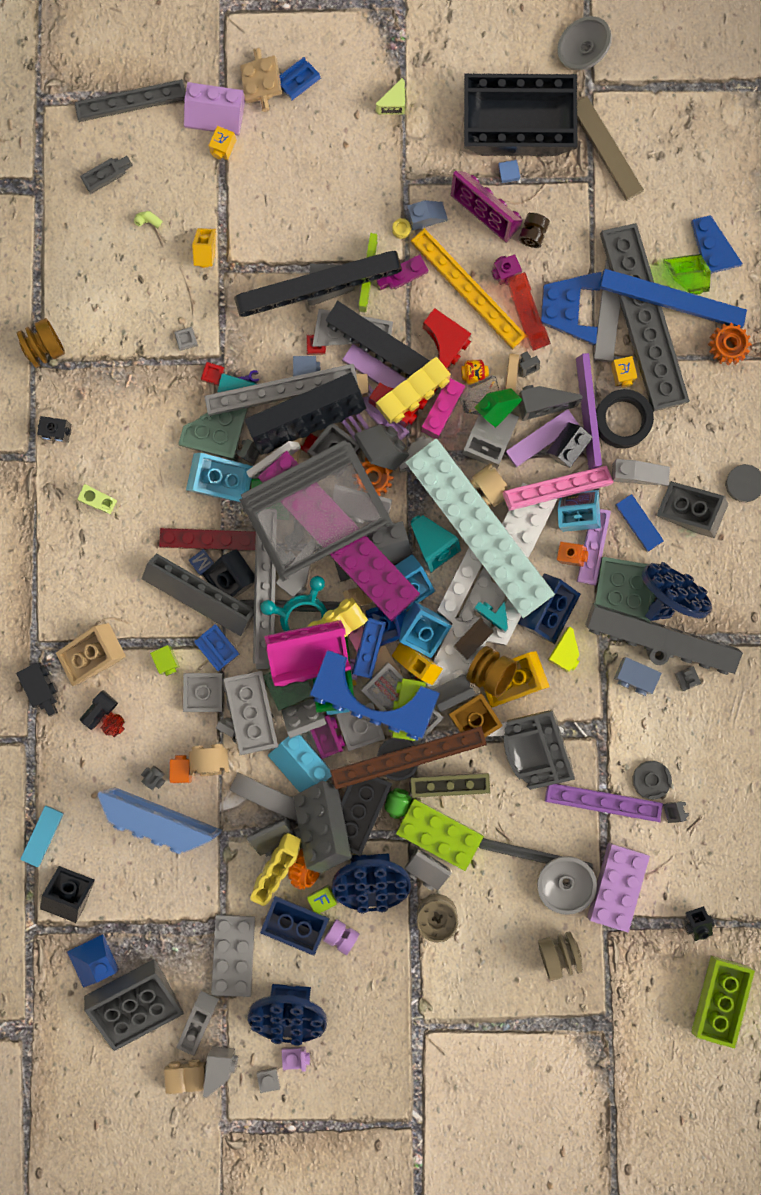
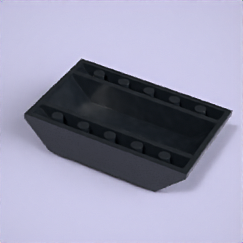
(520, 114)

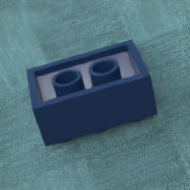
(551, 616)
(294, 925)

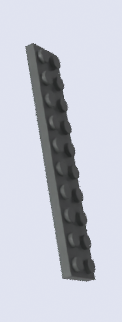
(645, 321)

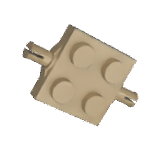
(261, 79)

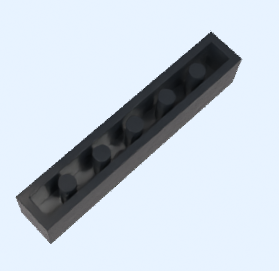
(375, 340)

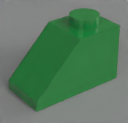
(498, 405)

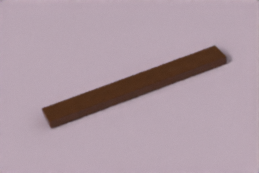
(408, 757)

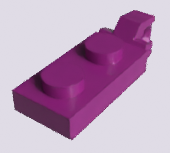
(410, 271)

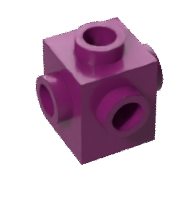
(505, 268)

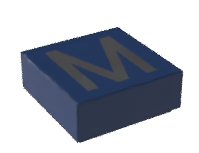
(201, 562)

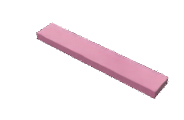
(557, 488)

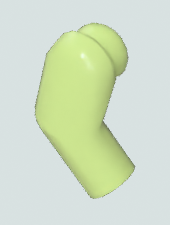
(146, 217)

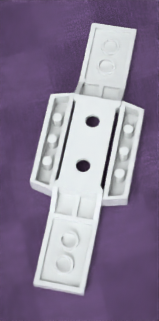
(525, 528)

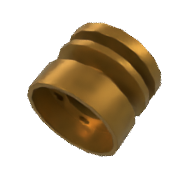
(40, 343)
(491, 671)

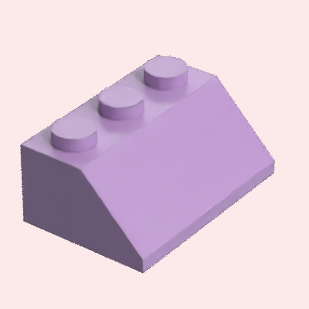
(212, 107)

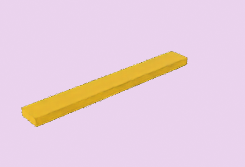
(468, 288)

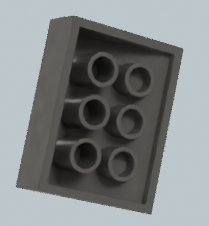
(132, 1005)

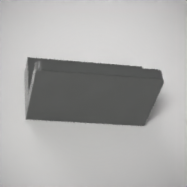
(453, 692)

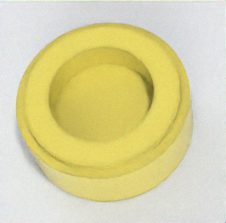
(401, 228)

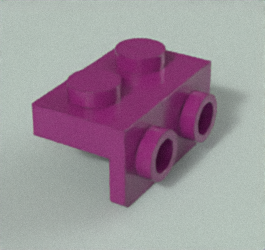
(327, 739)

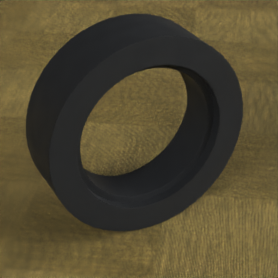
(640, 403)

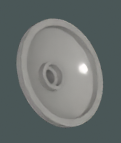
(584, 43)
(567, 897)

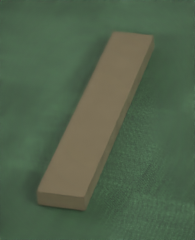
(607, 149)

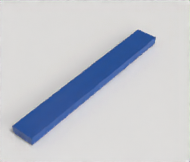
(672, 298)

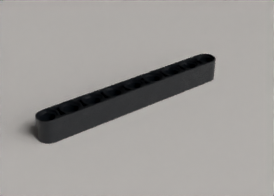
(318, 283)

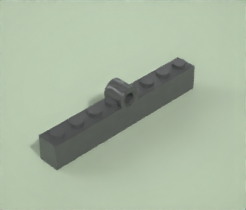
(663, 638)

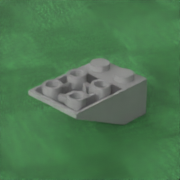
(489, 443)

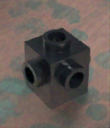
(699, 924)

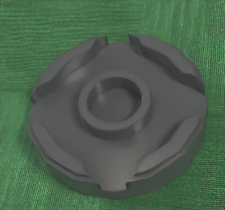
(744, 483)
(652, 779)

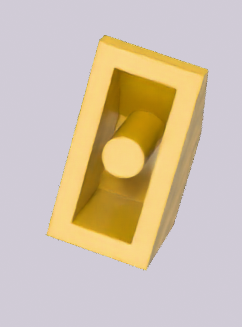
(204, 247)

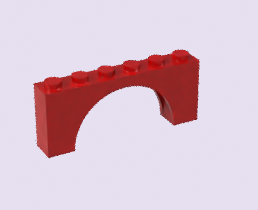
(449, 341)

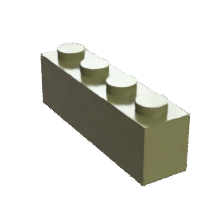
(450, 785)

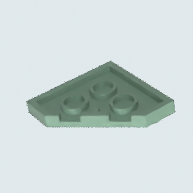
(215, 433)

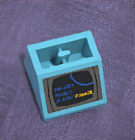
(579, 511)

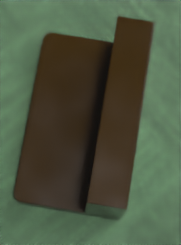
(473, 638)

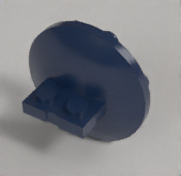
(674, 593)
(371, 882)
(287, 1014)

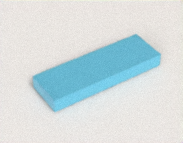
(42, 836)

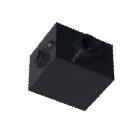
(60, 433)

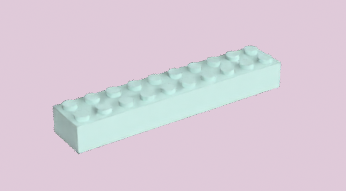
(480, 528)

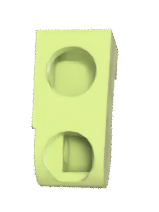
(96, 499)

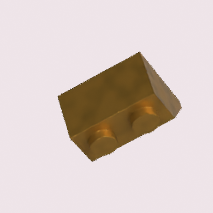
(474, 714)

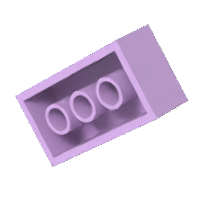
(618, 887)

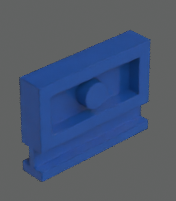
(298, 78)
(216, 647)

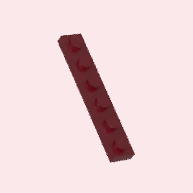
(207, 539)

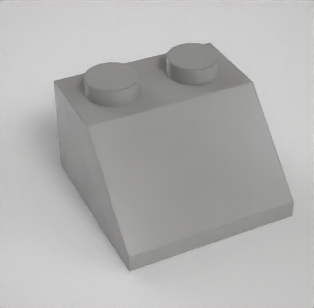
(427, 869)
(219, 1067)

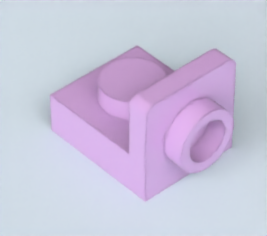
(295, 1058)

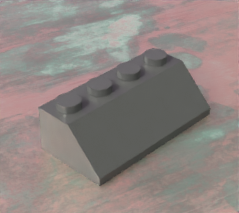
(390, 541)

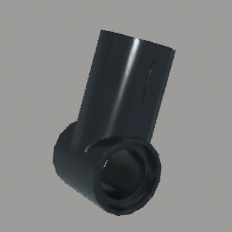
(101, 706)

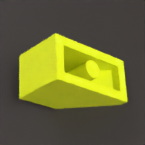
(566, 652)

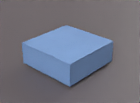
(509, 171)

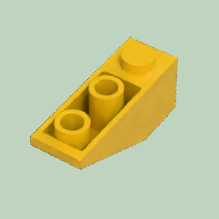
(417, 663)

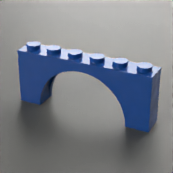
(333, 688)

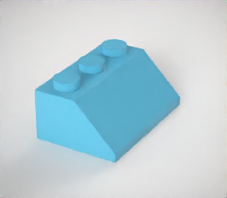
(300, 763)

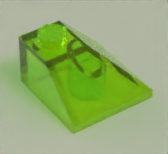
(690, 272)

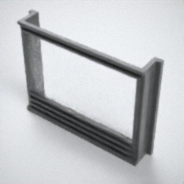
(314, 509)

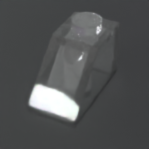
(475, 392)

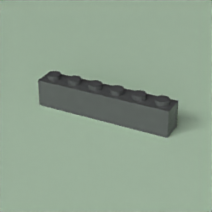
(198, 594)

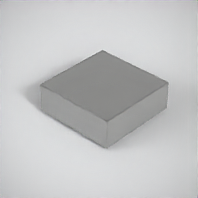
(186, 338)

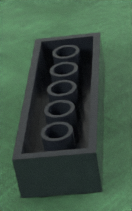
(306, 413)

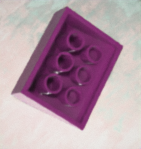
(485, 205)

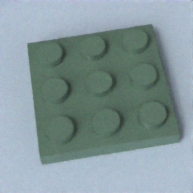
(622, 587)

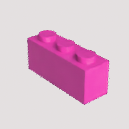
(443, 409)

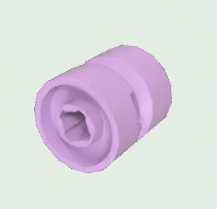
(341, 937)

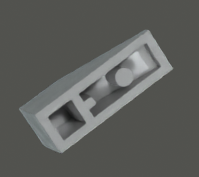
(640, 472)
(296, 583)
(197, 1023)

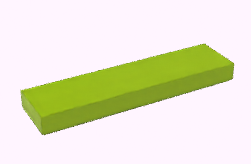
(364, 297)

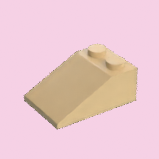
(90, 654)

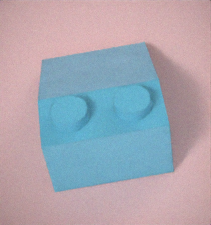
(218, 477)

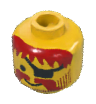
(474, 371)

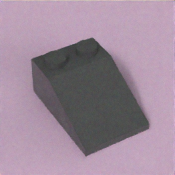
(543, 401)
(693, 509)
(268, 838)

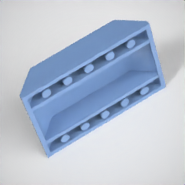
(154, 821)

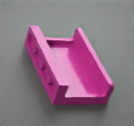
(300, 652)

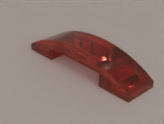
(527, 311)

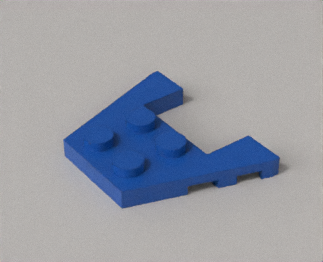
(562, 303)

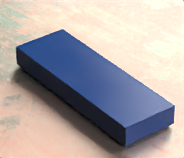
(639, 523)
(368, 648)

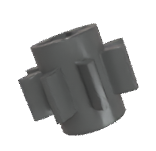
(153, 777)

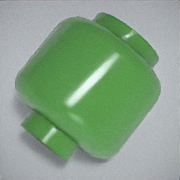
(397, 803)

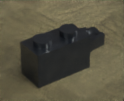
(39, 688)

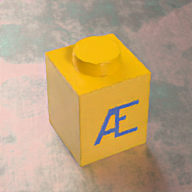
(222, 143)
(624, 371)

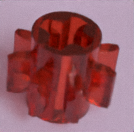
(112, 724)

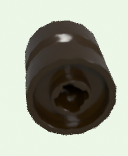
(533, 232)

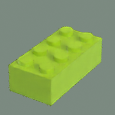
(439, 834)
(722, 1002)

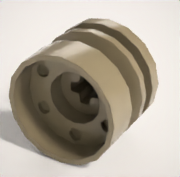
(437, 929)
(560, 956)

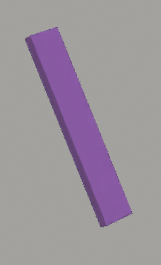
(588, 410)
(604, 802)

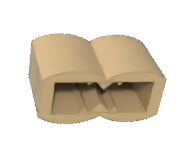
(184, 1077)

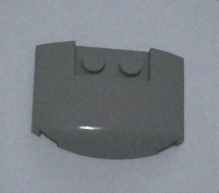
(537, 750)

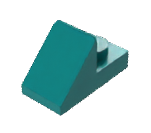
(498, 618)

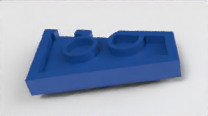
(714, 245)

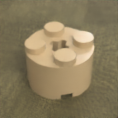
(490, 484)
(208, 761)

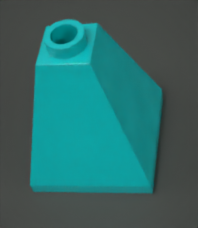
(434, 541)

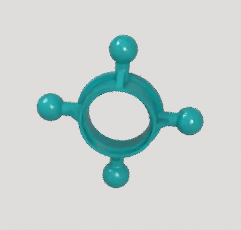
(316, 583)

